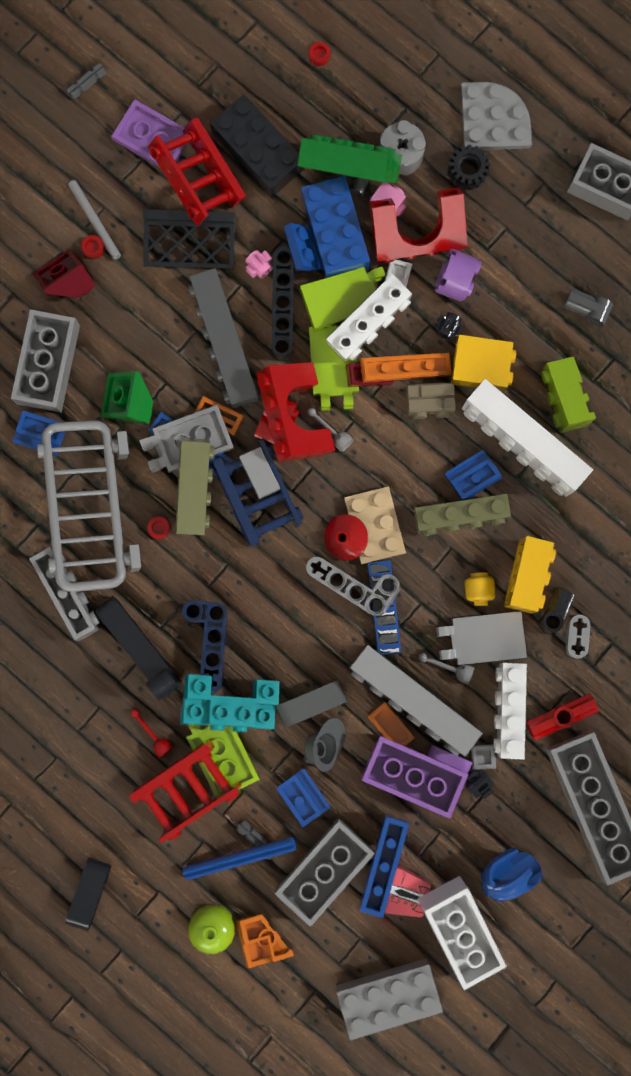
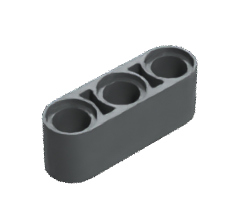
(311, 703)

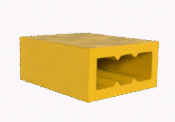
(482, 359)

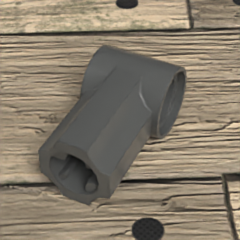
(593, 309)

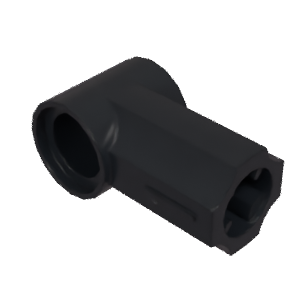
(557, 609)

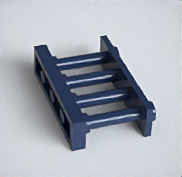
(243, 512)

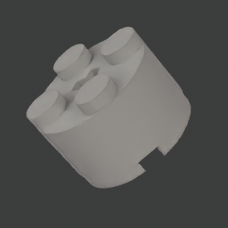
(410, 140)

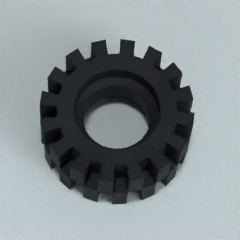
(473, 155)

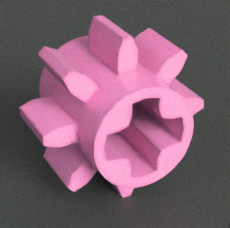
(259, 264)

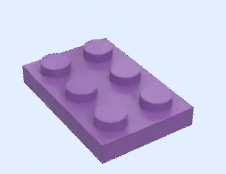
(141, 126)

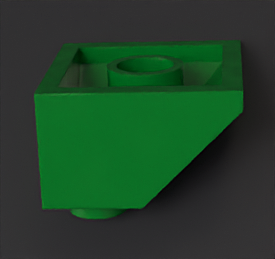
(127, 398)

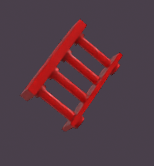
(213, 162)
(165, 781)

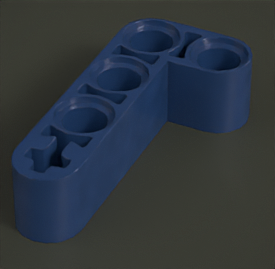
(209, 647)

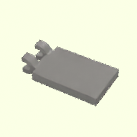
(200, 425)
(485, 638)

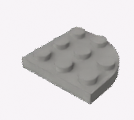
(494, 117)

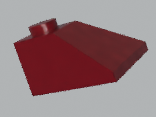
(64, 276)

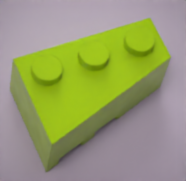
(566, 395)

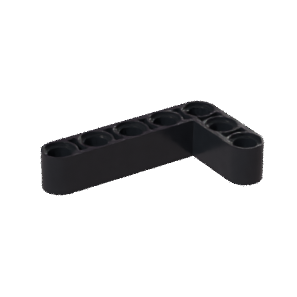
(161, 677)

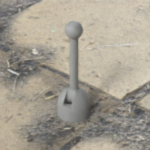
(342, 440)
(463, 672)

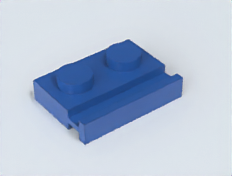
(303, 247)
(30, 431)
(473, 475)
(303, 797)

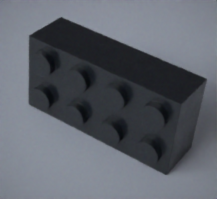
(256, 145)

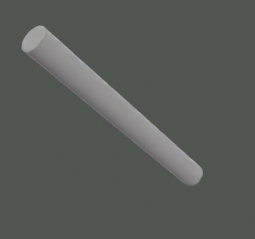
(101, 231)

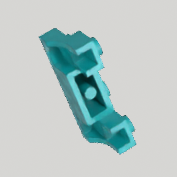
(223, 711)

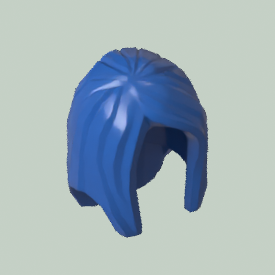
(510, 875)

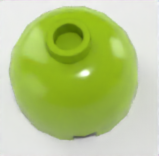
(211, 929)

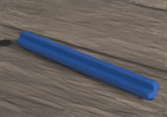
(239, 858)

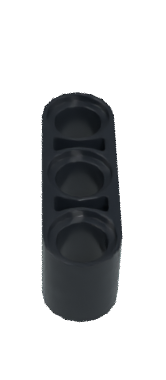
(88, 894)

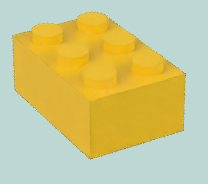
(529, 575)

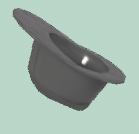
(324, 747)

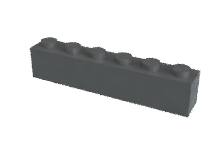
(224, 339)

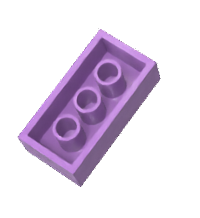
(414, 776)

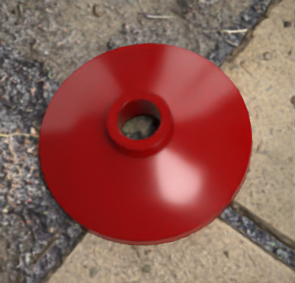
(355, 541)

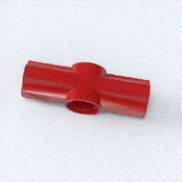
(575, 710)

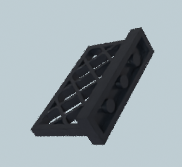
(179, 218)

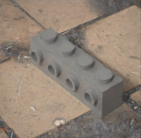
(69, 604)

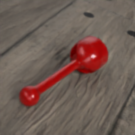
(161, 746)

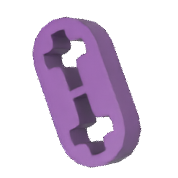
(449, 759)

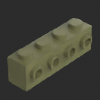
(192, 486)
(462, 513)

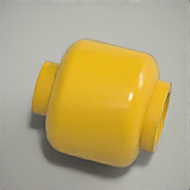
(480, 588)

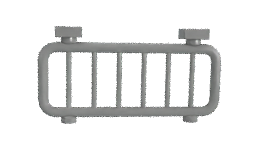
(56, 565)

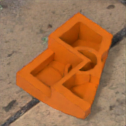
(260, 941)

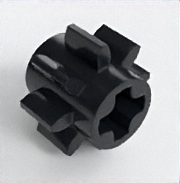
(449, 326)
(479, 784)

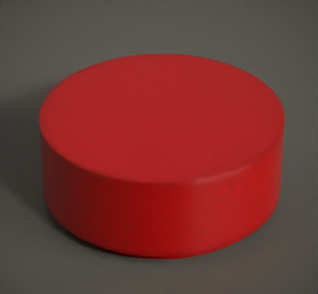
(319, 53)
(92, 247)
(158, 527)

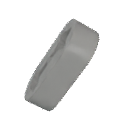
(571, 636)

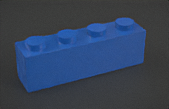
(383, 865)

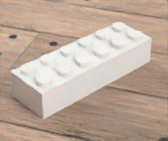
(526, 439)

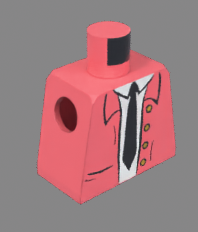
(404, 893)

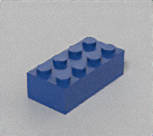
(335, 226)

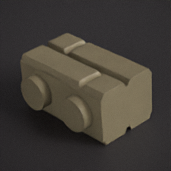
(430, 399)

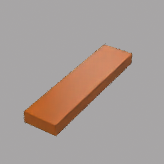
(405, 367)

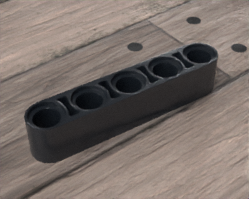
(282, 293)

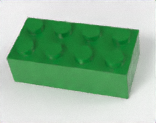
(357, 160)

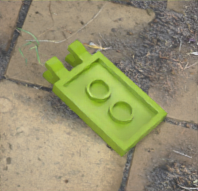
(338, 296)
(329, 370)
(227, 754)

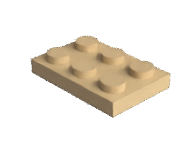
(379, 516)

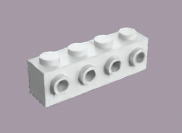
(369, 318)
(511, 711)

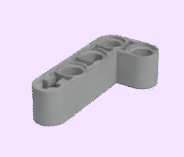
(349, 583)

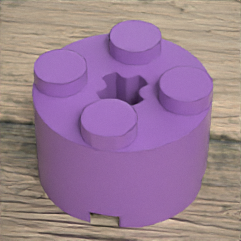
(456, 275)

